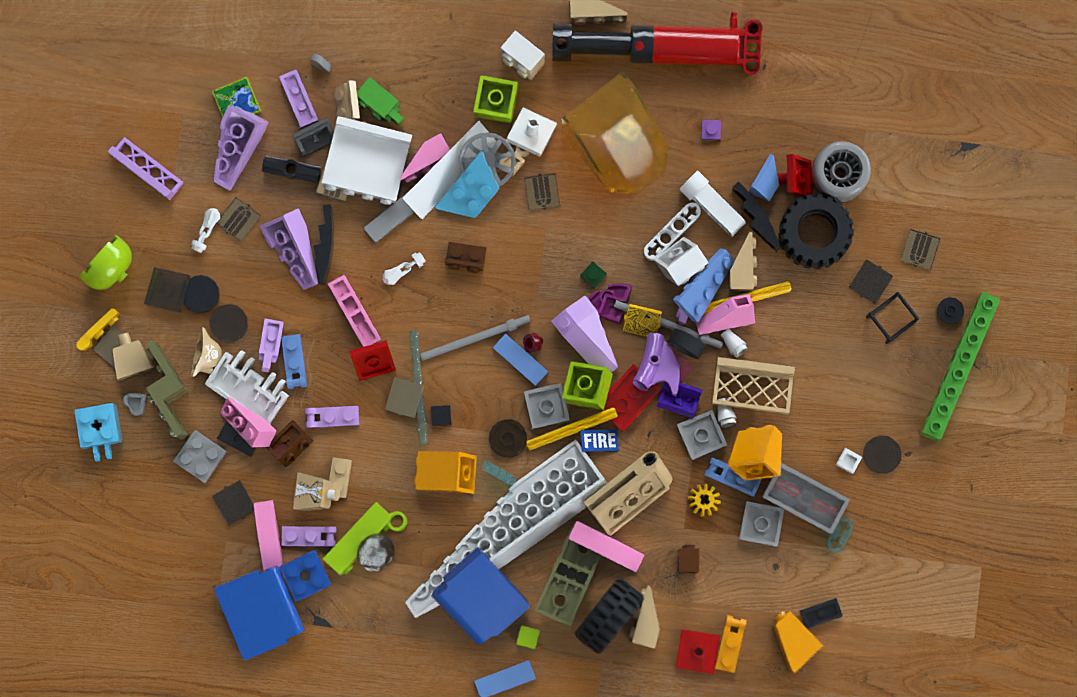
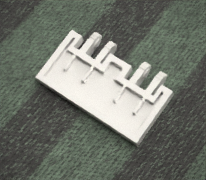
(245, 386)

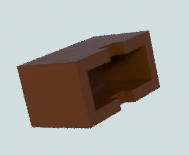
(688, 559)

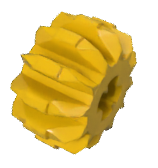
(697, 500)

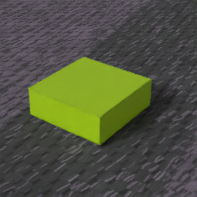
(528, 637)

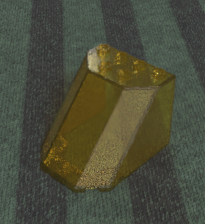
(617, 137)

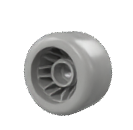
(843, 157)

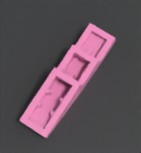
(354, 311)
(268, 534)
(606, 546)

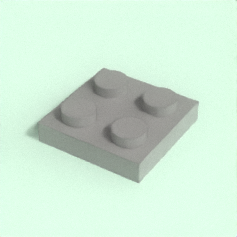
(546, 406)
(701, 435)
(200, 456)
(761, 524)

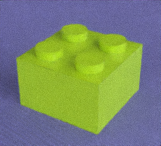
(495, 99)
(587, 385)

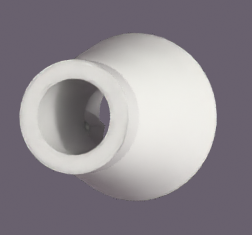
(734, 344)
(726, 415)

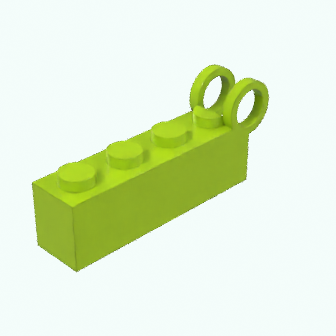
(372, 522)

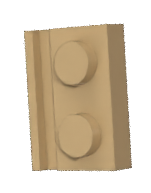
(347, 100)

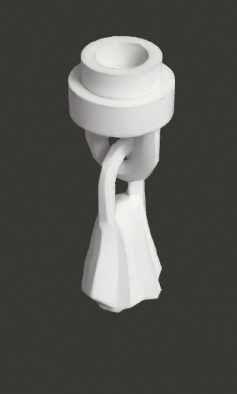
(210, 219)
(392, 275)

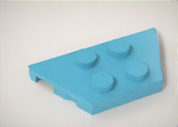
(471, 190)

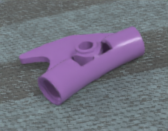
(657, 365)

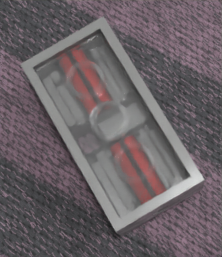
(806, 498)

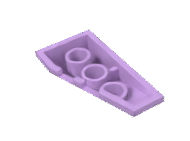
(238, 140)
(291, 240)
(584, 331)

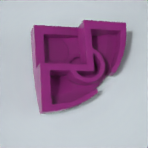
(605, 301)

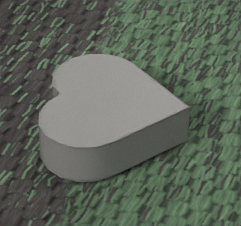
(320, 63)
(135, 403)

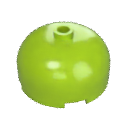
(108, 265)

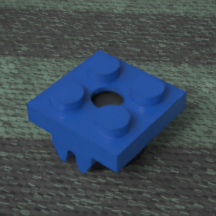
(305, 575)

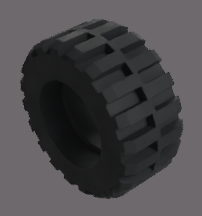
(833, 213)
(609, 616)

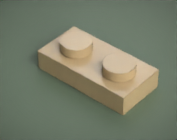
(340, 475)

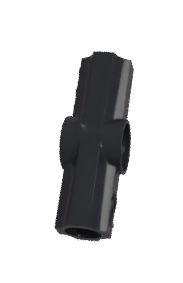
(303, 171)

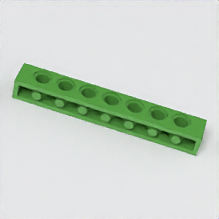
(959, 366)

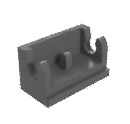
(314, 137)

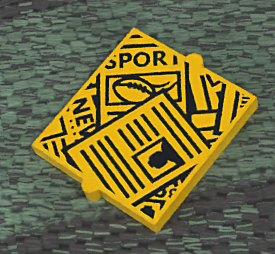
(641, 320)

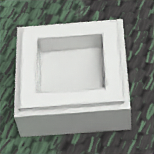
(848, 461)

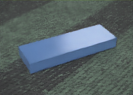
(520, 359)
(505, 679)

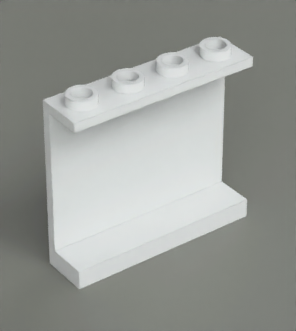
(366, 160)

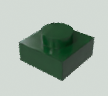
(593, 275)

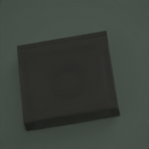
(167, 289)

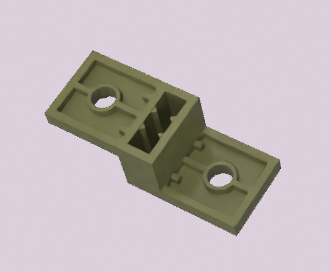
(166, 390)
(570, 579)

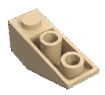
(595, 11)
(741, 274)
(647, 624)

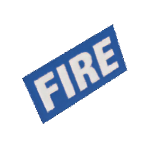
(599, 440)

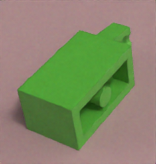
(379, 101)

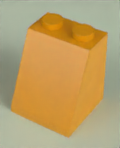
(757, 453)
(445, 472)
(794, 640)

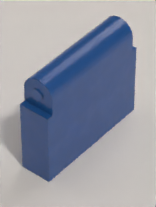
(479, 597)
(259, 611)

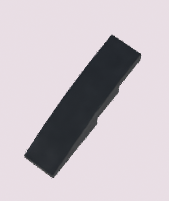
(760, 222)
(324, 251)

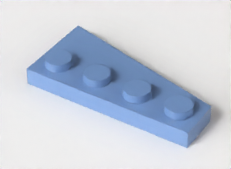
(701, 291)

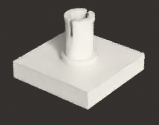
(531, 132)

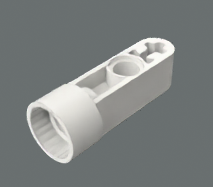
(712, 203)

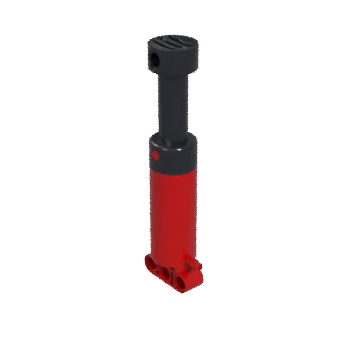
(666, 44)

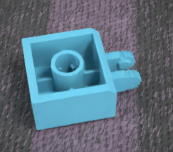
(109, 433)

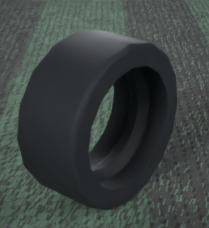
(686, 343)

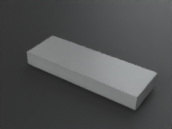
(389, 220)

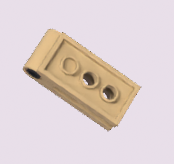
(629, 492)

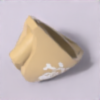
(206, 354)

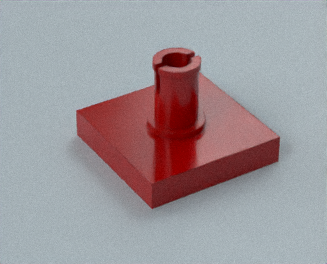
(798, 175)
(372, 360)
(697, 651)

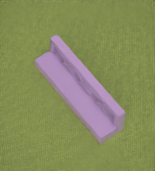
(140, 172)

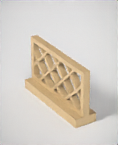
(758, 370)

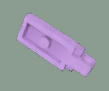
(270, 343)

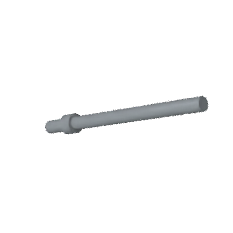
(510, 325)
(671, 325)

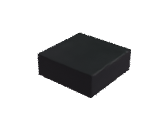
(441, 415)

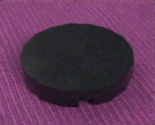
(201, 294)

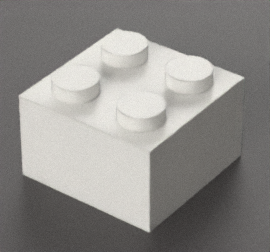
(522, 56)
(681, 261)

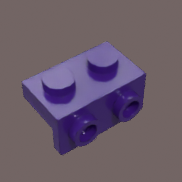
(683, 403)

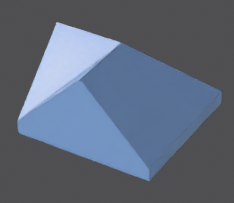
(766, 181)

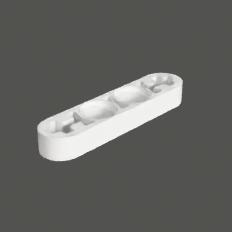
(669, 229)

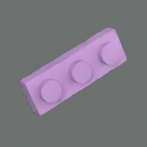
(298, 99)

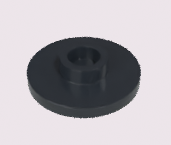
(950, 310)

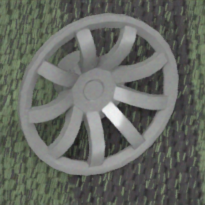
(491, 155)

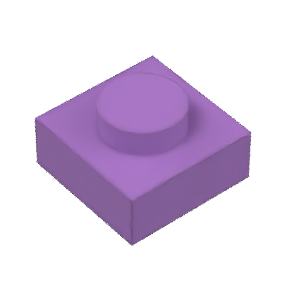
(711, 130)

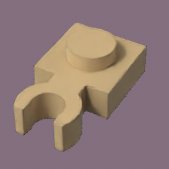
(519, 160)

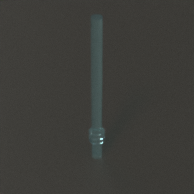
(422, 424)

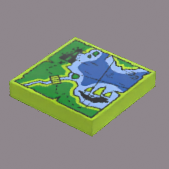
(237, 94)

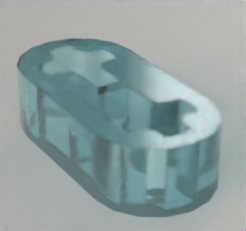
(498, 473)
(843, 538)

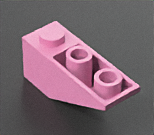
(426, 158)
(730, 314)
(249, 425)

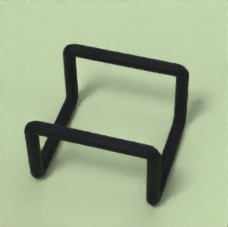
(871, 315)

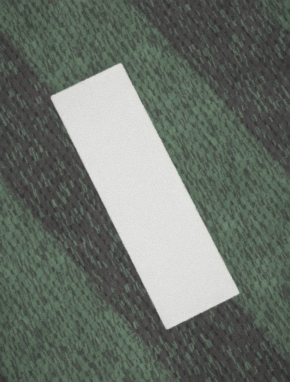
(444, 174)

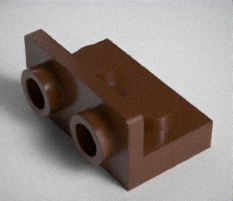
(465, 256)
(289, 443)

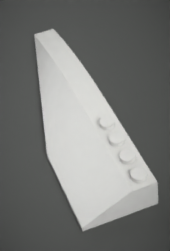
(523, 517)

